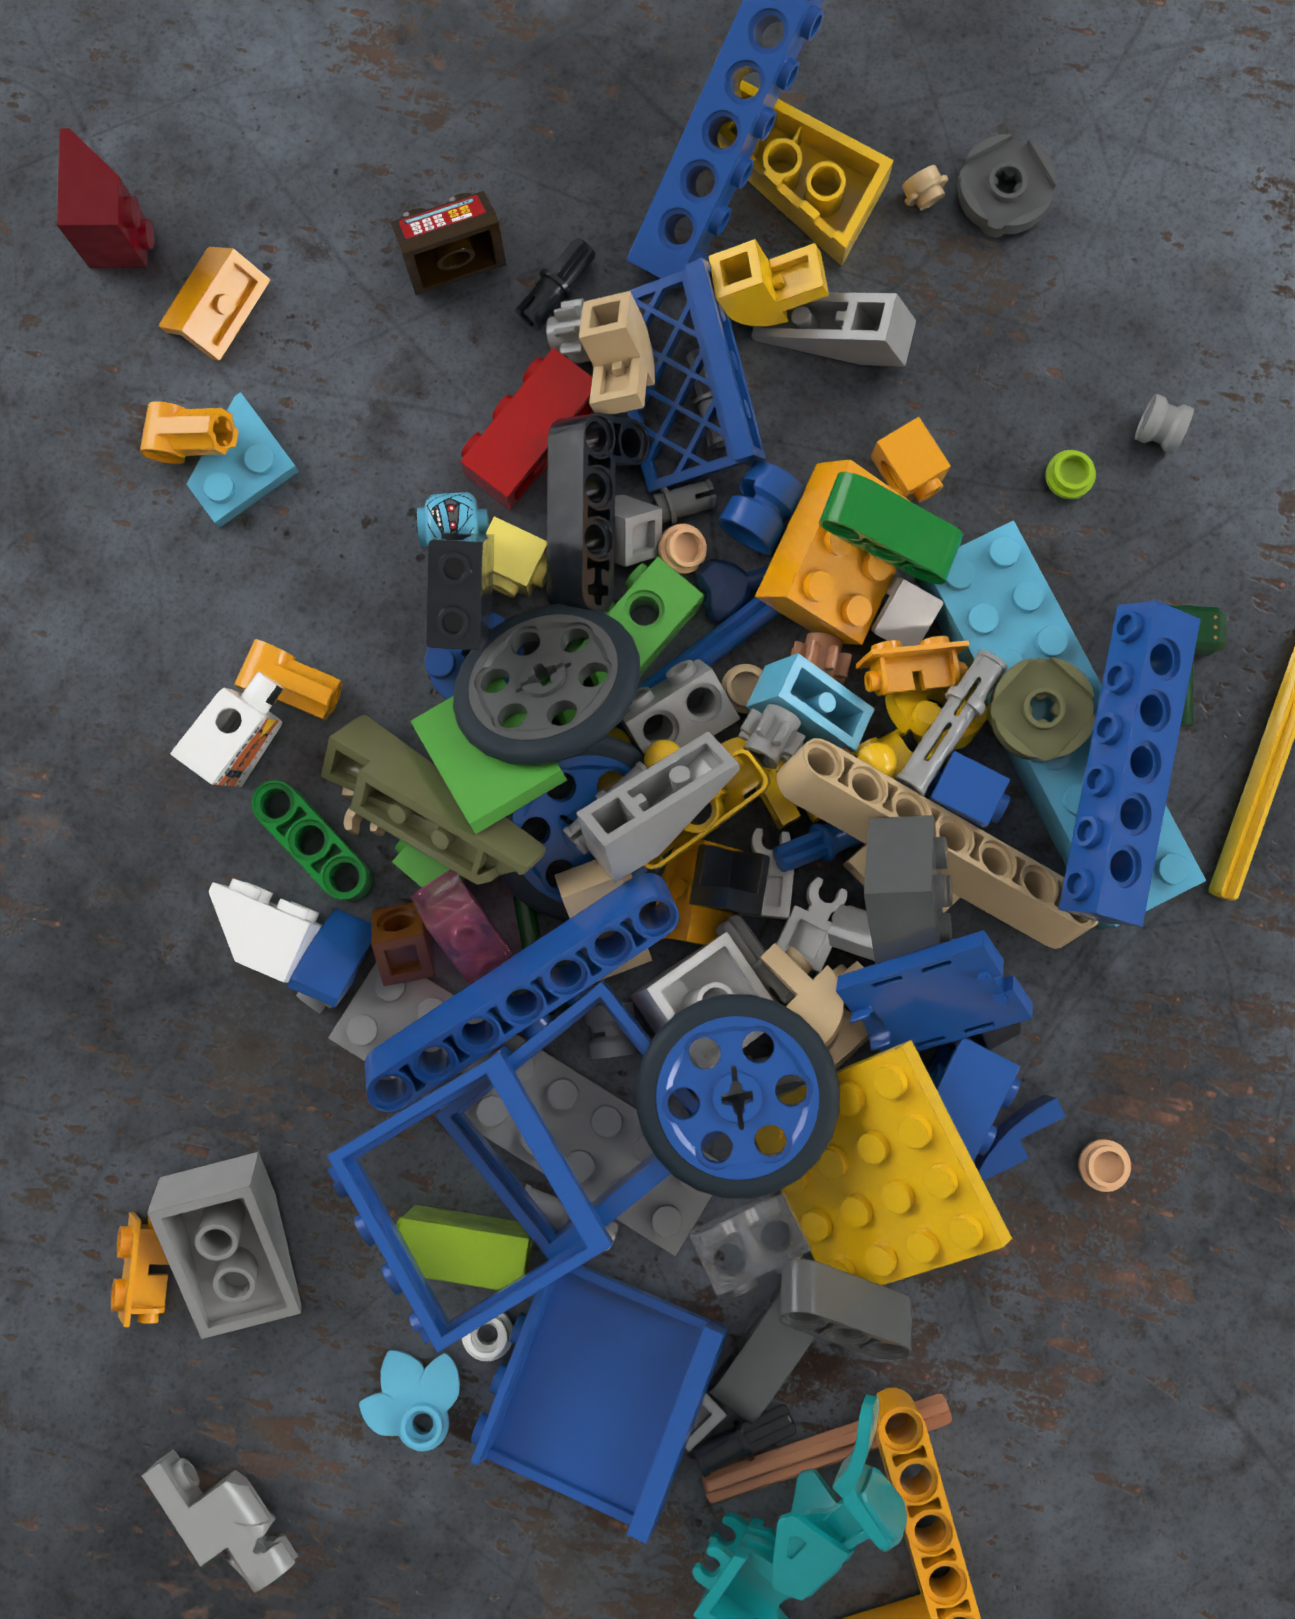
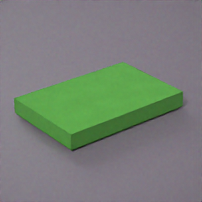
(481, 784)

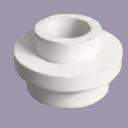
(491, 1350)

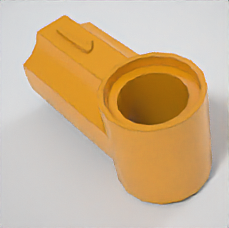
(180, 432)
(303, 686)

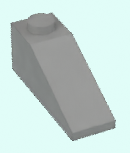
(847, 328)
(655, 806)

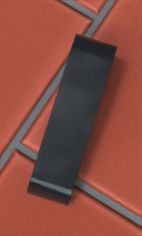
(582, 504)

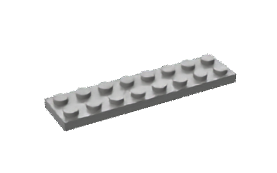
(589, 1123)

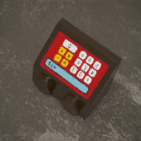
(449, 241)

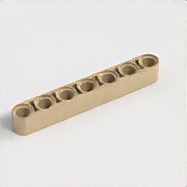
(980, 866)

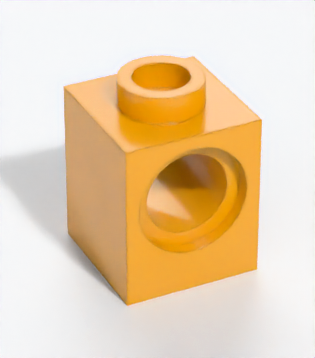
(911, 461)

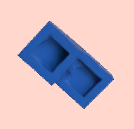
(333, 958)
(1007, 1148)

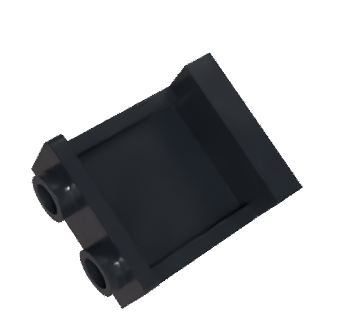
(460, 590)

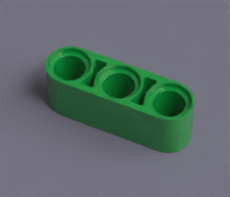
(891, 528)
(292, 828)

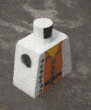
(220, 746)

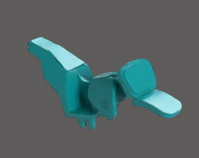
(809, 1542)

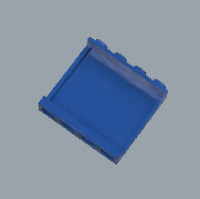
(601, 1395)

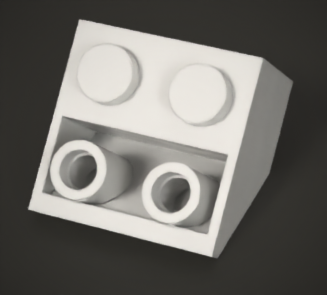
(262, 933)

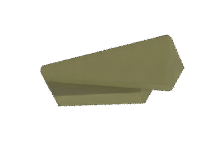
(411, 801)

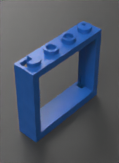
(501, 1179)
(401, 1268)

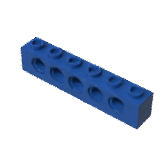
(699, 149)
(1130, 763)

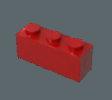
(515, 444)

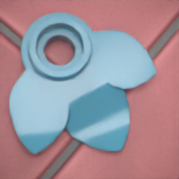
(410, 1391)

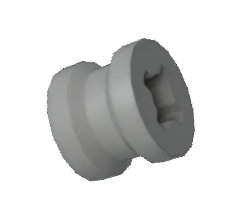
(1164, 423)

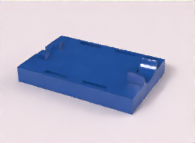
(935, 995)

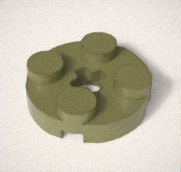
(1041, 679)

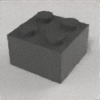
(906, 886)

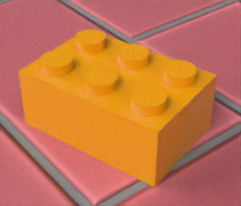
(821, 577)

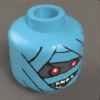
(450, 514)

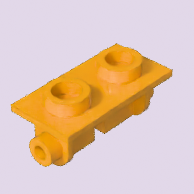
(894, 665)
(138, 1290)

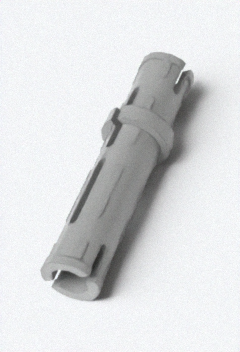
(982, 673)

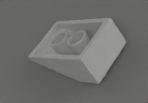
(226, 1244)

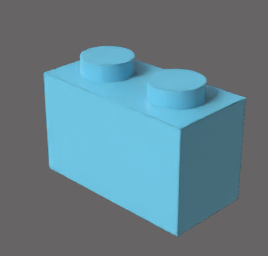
(818, 700)

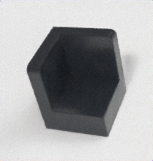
(729, 880)

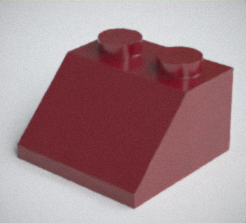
(98, 209)

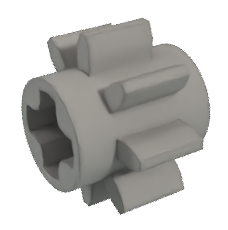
(564, 331)
(772, 735)

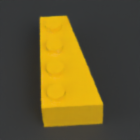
(815, 175)

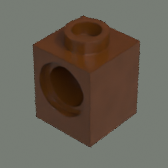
(401, 944)

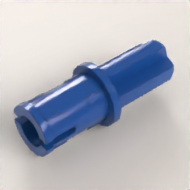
(820, 843)

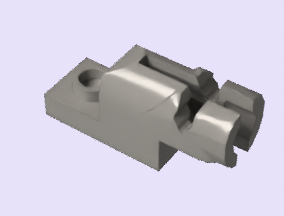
(221, 1518)

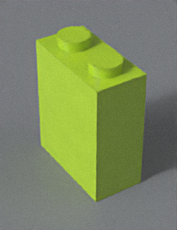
(466, 1246)

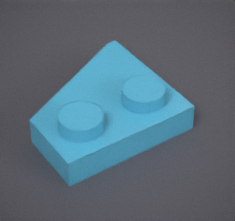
(246, 473)

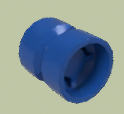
(759, 513)

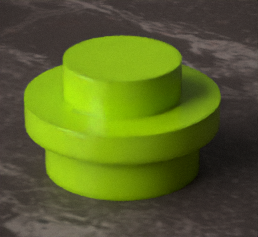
(1070, 474)

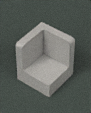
(636, 530)
(906, 613)

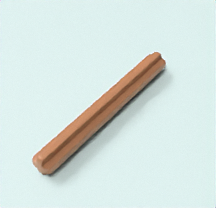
(808, 1453)

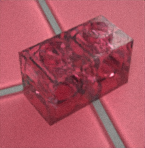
(461, 926)

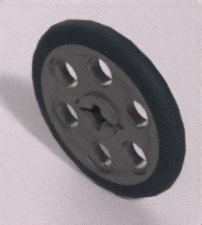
(536, 739)

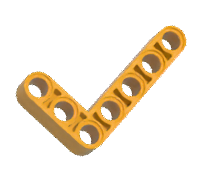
(923, 1495)

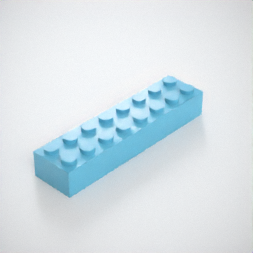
(1007, 608)

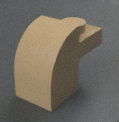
(619, 351)
(816, 998)

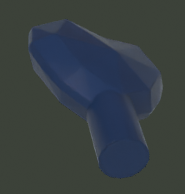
(726, 587)

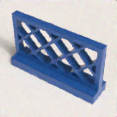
(724, 375)

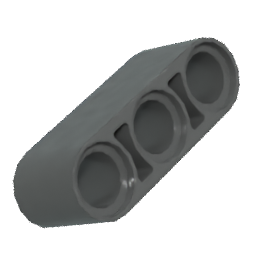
(845, 1310)
(759, 1362)

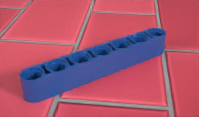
(508, 1015)

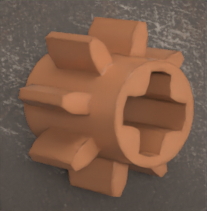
(825, 653)

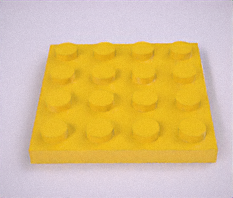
(895, 1178)

